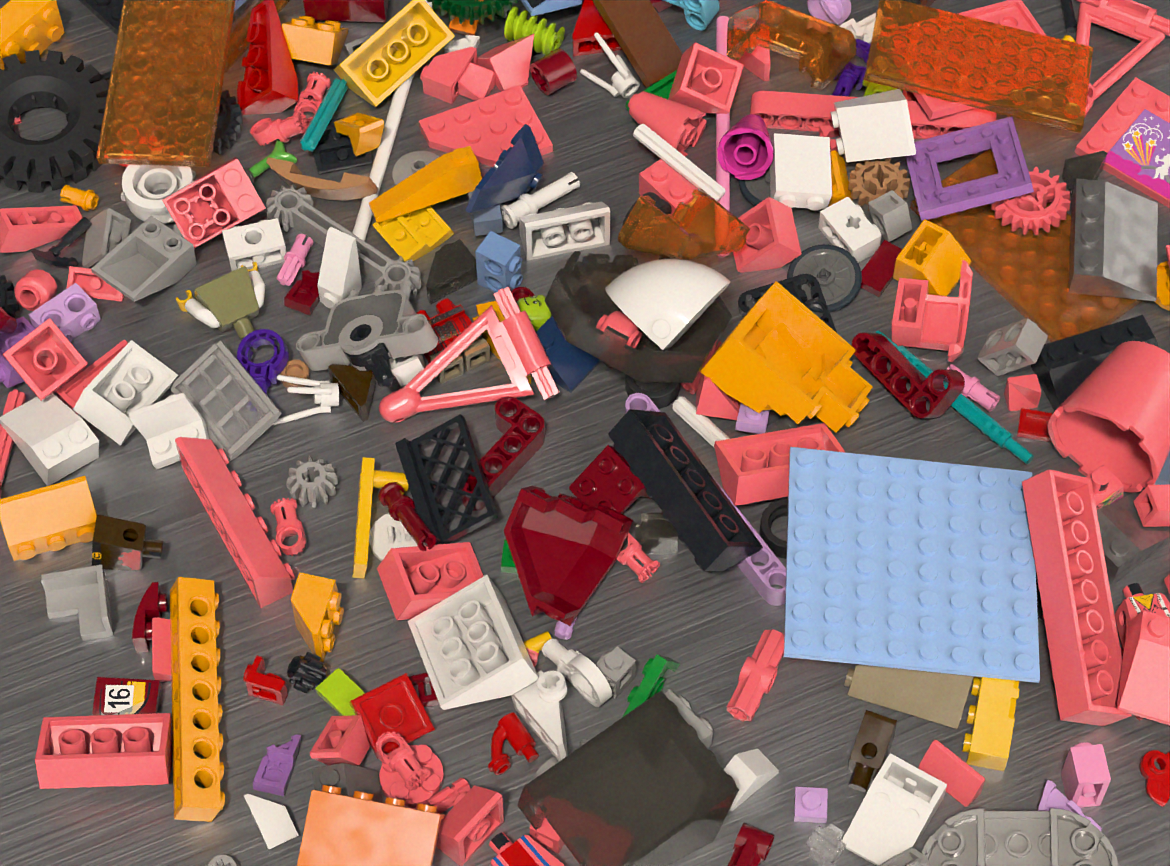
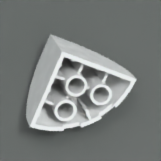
(666, 296)

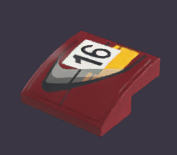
(126, 696)

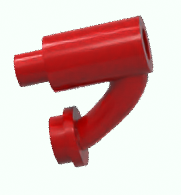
(520, 739)

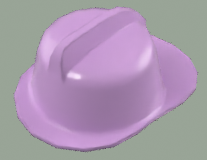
(830, 10)

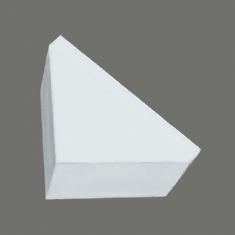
(750, 773)

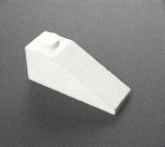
(338, 268)
(543, 718)

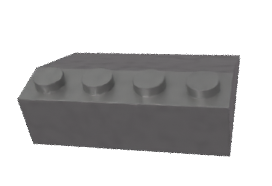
(1112, 242)

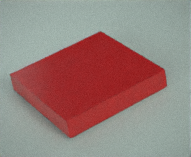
(392, 709)

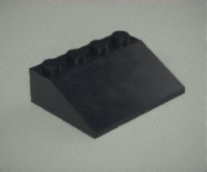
(1072, 359)

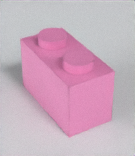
(1086, 775)

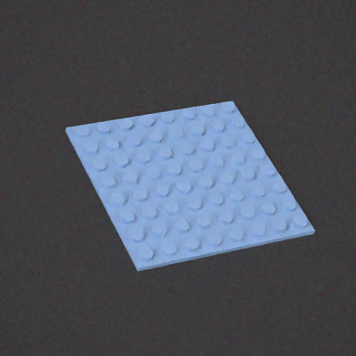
(910, 566)

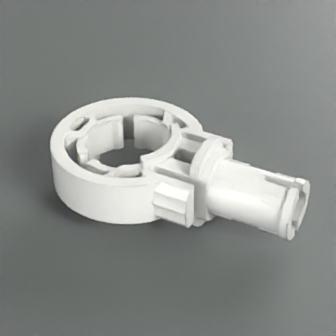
(580, 672)

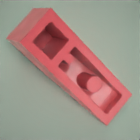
(35, 226)

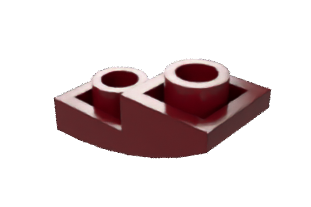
(150, 607)

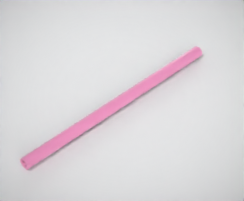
(722, 120)

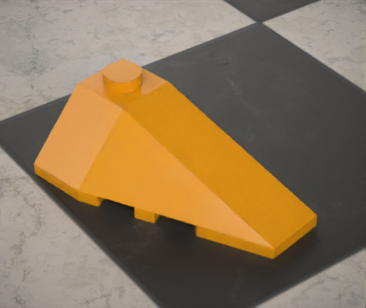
(440, 180)

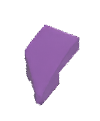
(277, 767)

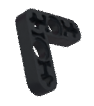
(794, 286)

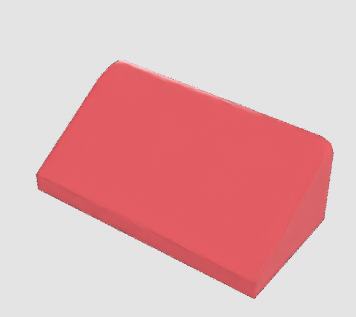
(92, 284)
(161, 649)
(961, 779)

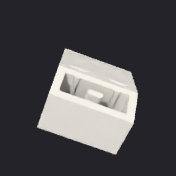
(894, 811)

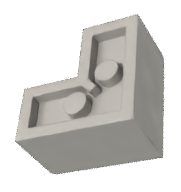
(82, 593)

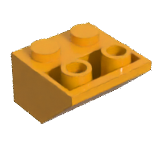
(314, 41)
(932, 256)
(317, 612)

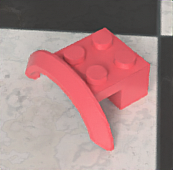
(932, 319)

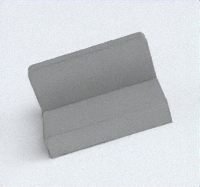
(104, 235)

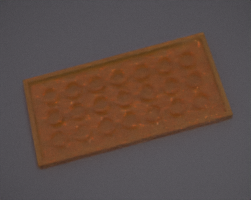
(979, 64)
(166, 82)
(1026, 268)

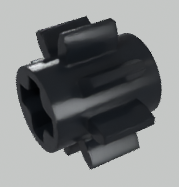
(306, 672)

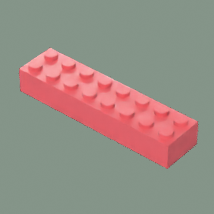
(1075, 597)

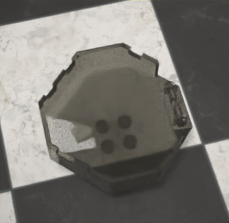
(580, 300)

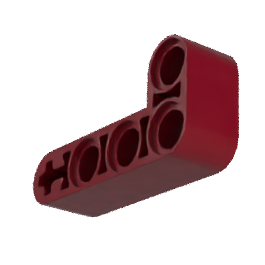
(902, 370)
(514, 438)

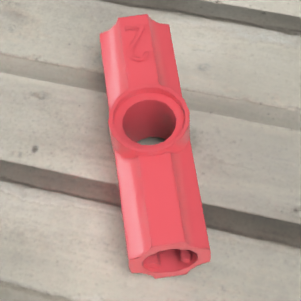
(757, 676)

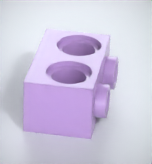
(63, 312)

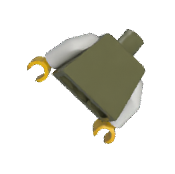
(228, 301)

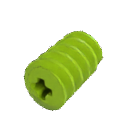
(544, 38)

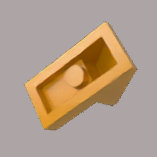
(363, 131)

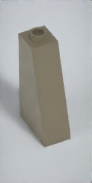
(913, 692)

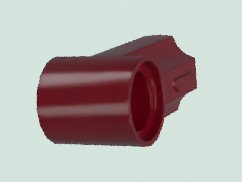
(751, 846)

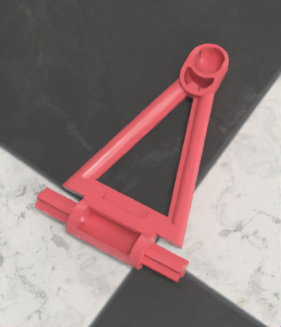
(1125, 18)
(517, 347)

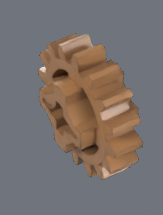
(876, 179)

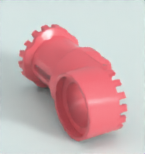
(312, 92)
(268, 130)
(288, 525)
(631, 553)
(403, 761)

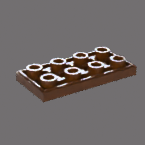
(641, 37)

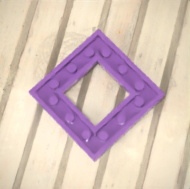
(1010, 182)

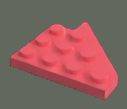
(485, 126)

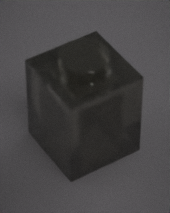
(656, 534)

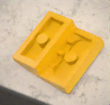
(414, 233)

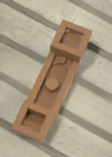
(350, 187)

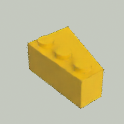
(991, 722)

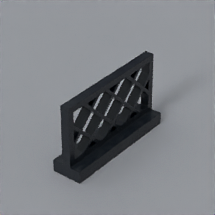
(422, 485)

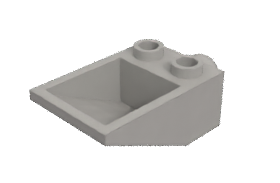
(147, 260)

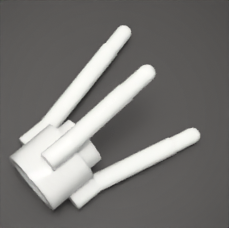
(623, 80)
(323, 393)

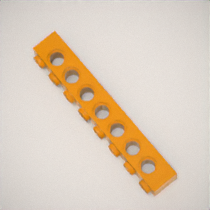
(190, 800)

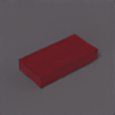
(880, 269)

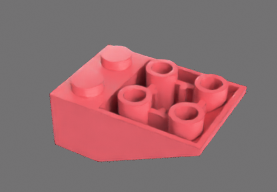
(214, 203)

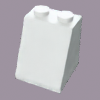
(874, 127)

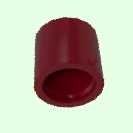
(553, 71)

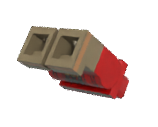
(448, 326)

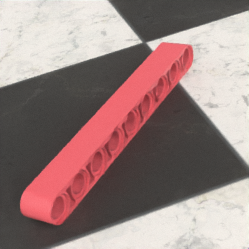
(810, 111)

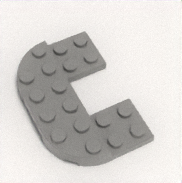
(1019, 840)

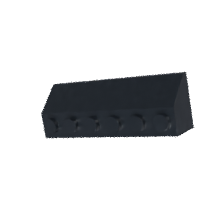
(683, 490)

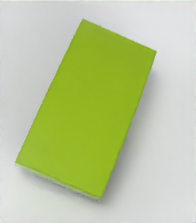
(338, 691)

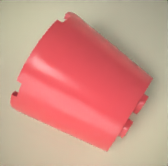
(1119, 416)

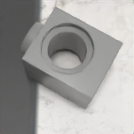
(890, 215)

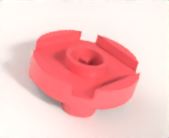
(394, 785)

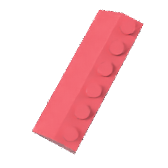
(235, 520)

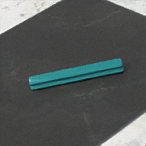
(323, 114)

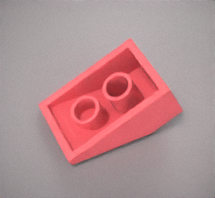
(424, 578)
(1146, 668)

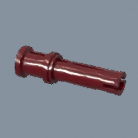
(403, 510)

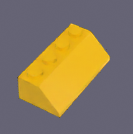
(394, 52)

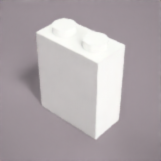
(801, 171)

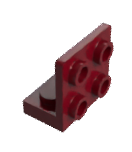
(608, 482)

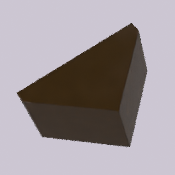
(355, 387)

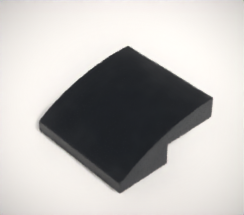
(336, 151)

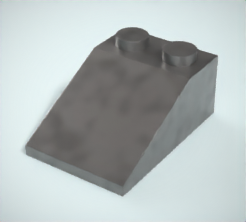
(1125, 538)

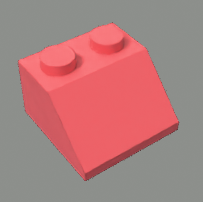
(706, 80)
(666, 183)
(771, 237)
(45, 359)
(470, 823)

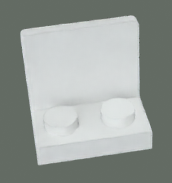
(164, 423)

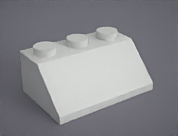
(565, 230)

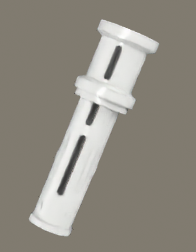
(531, 203)

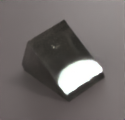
(1083, 167)

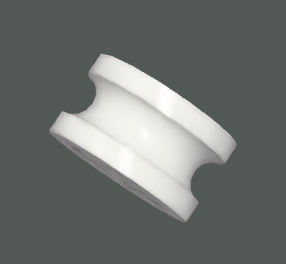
(551, 678)

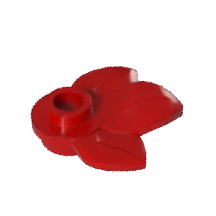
(1157, 780)

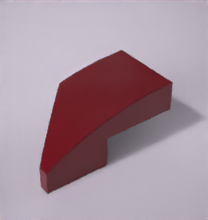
(304, 293)

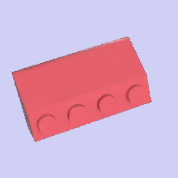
(758, 464)
(104, 751)

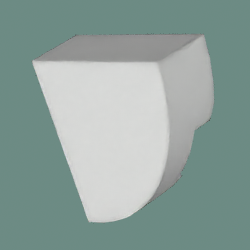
(469, 41)

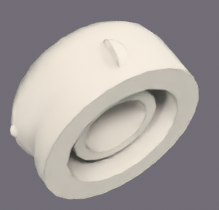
(142, 180)

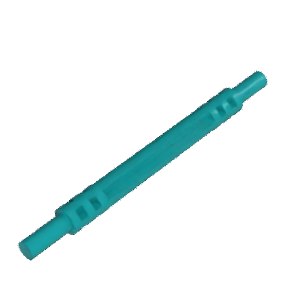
(973, 414)

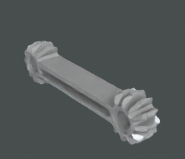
(296, 210)

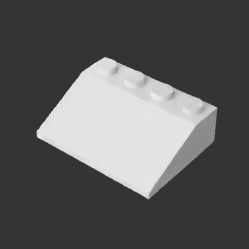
(472, 647)

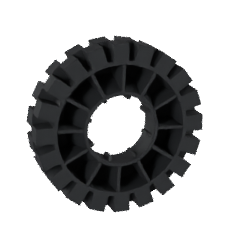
(57, 85)

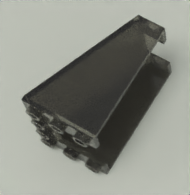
(634, 792)

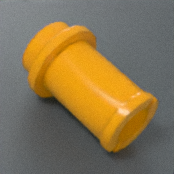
(86, 199)

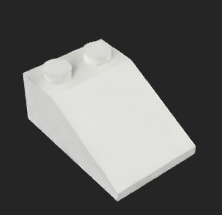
(123, 387)
(51, 437)

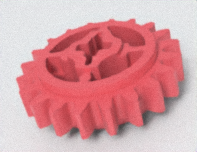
(1028, 210)

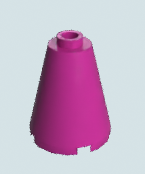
(746, 148)

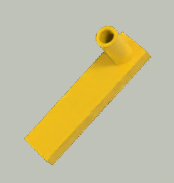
(368, 480)

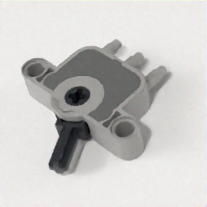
(369, 332)

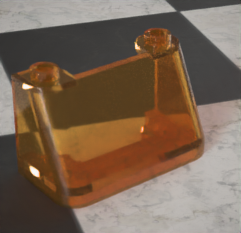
(817, 44)
(689, 233)

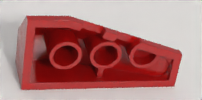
(269, 74)

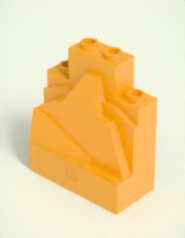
(789, 364)

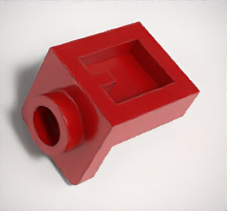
(265, 687)

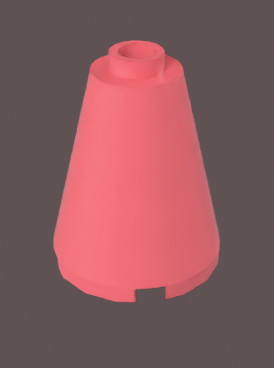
(670, 120)

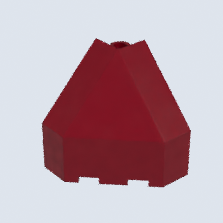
(562, 549)

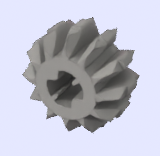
(312, 482)

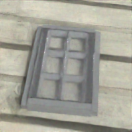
(227, 399)

